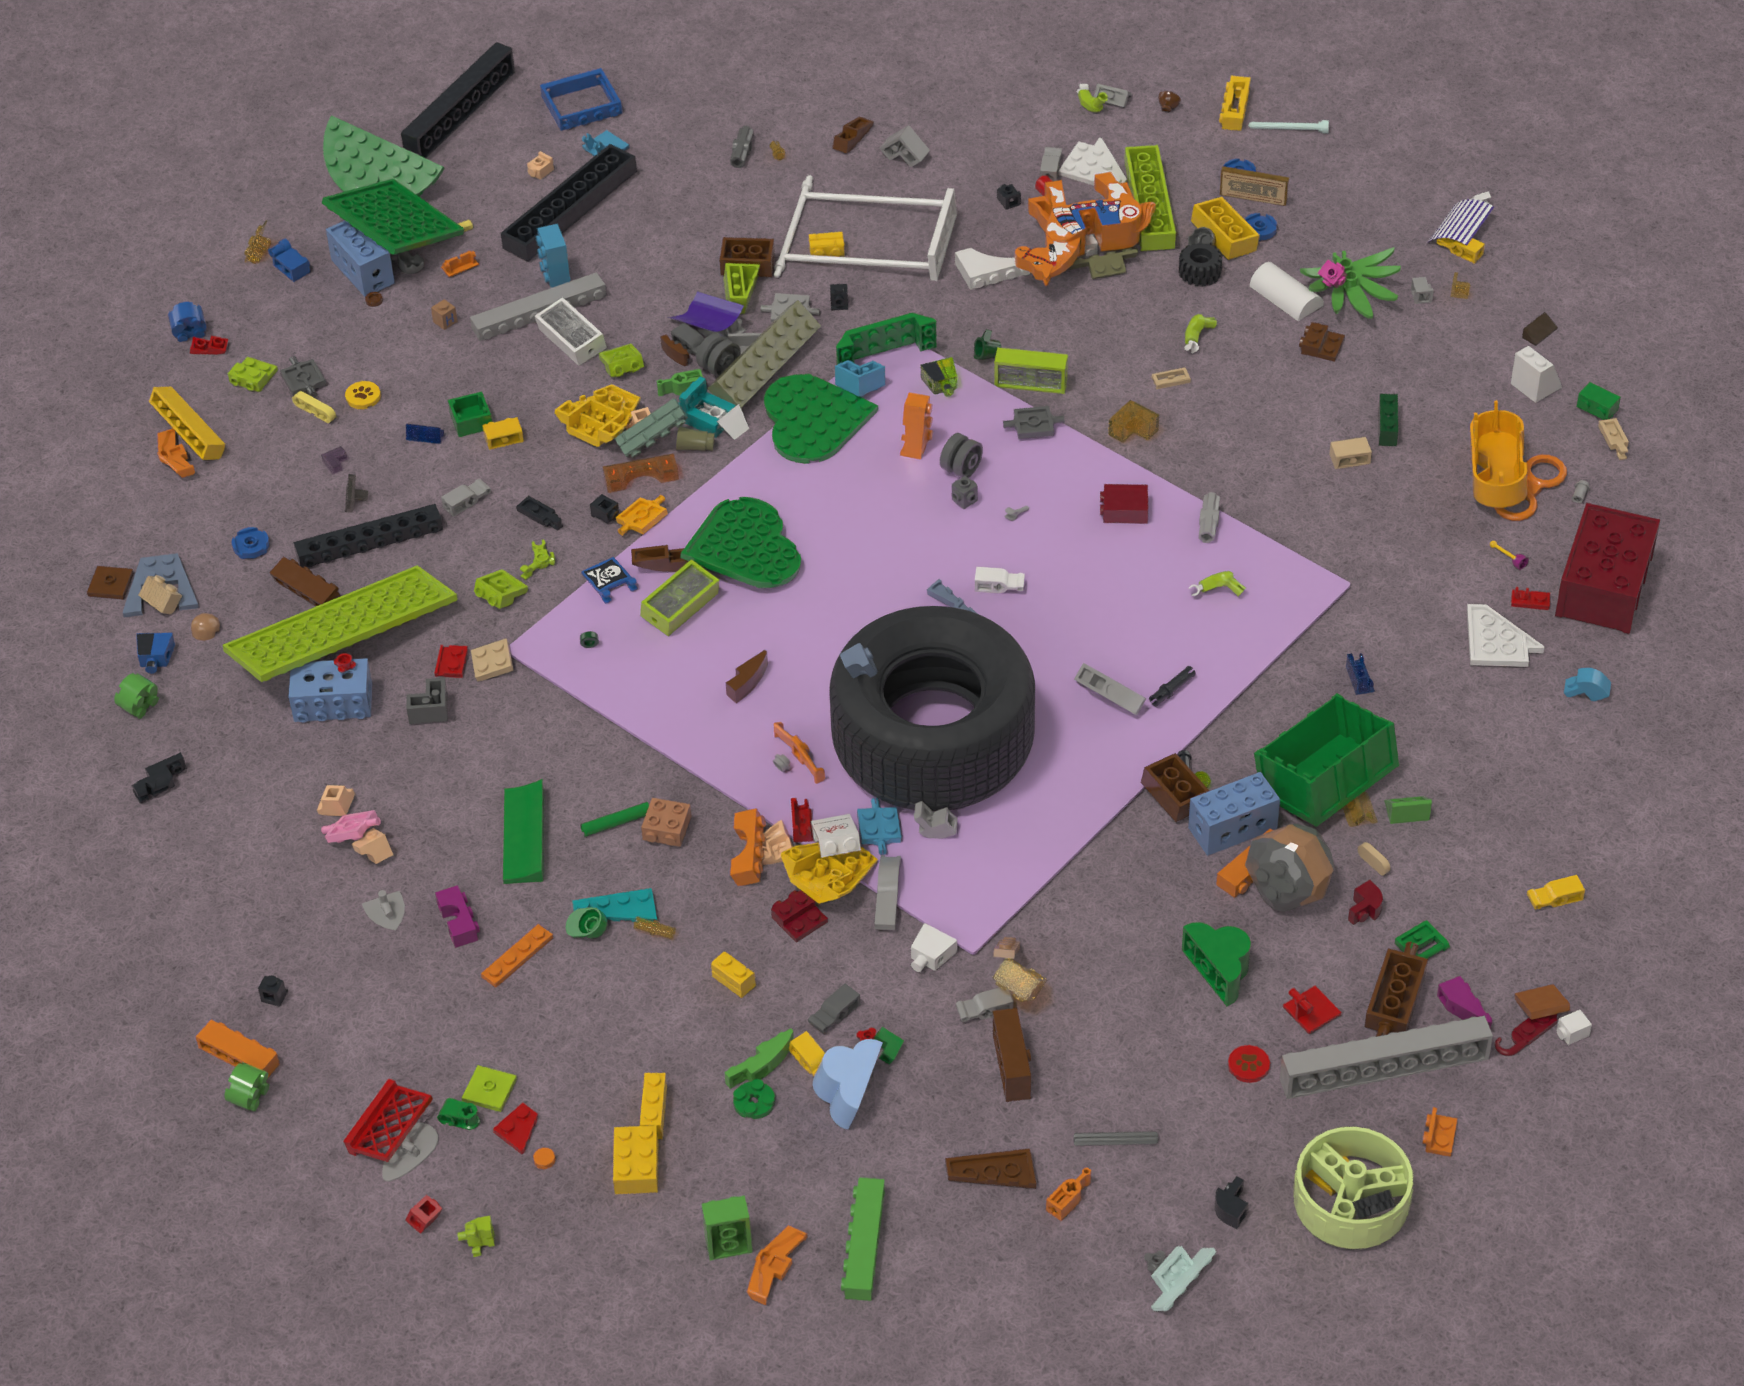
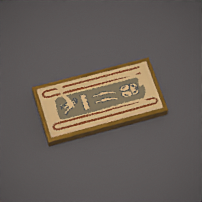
(1254, 186)

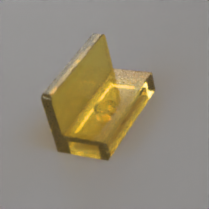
(1359, 810)

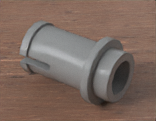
(1582, 488)

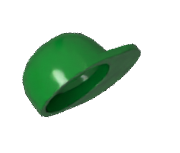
(586, 923)

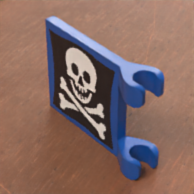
(607, 576)

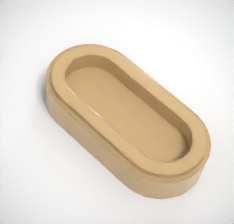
(1374, 858)

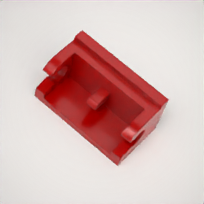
(801, 821)

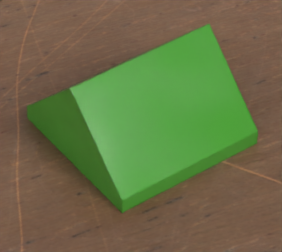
(1408, 809)

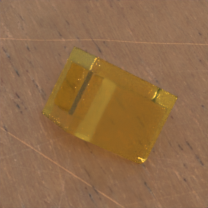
(1459, 289)

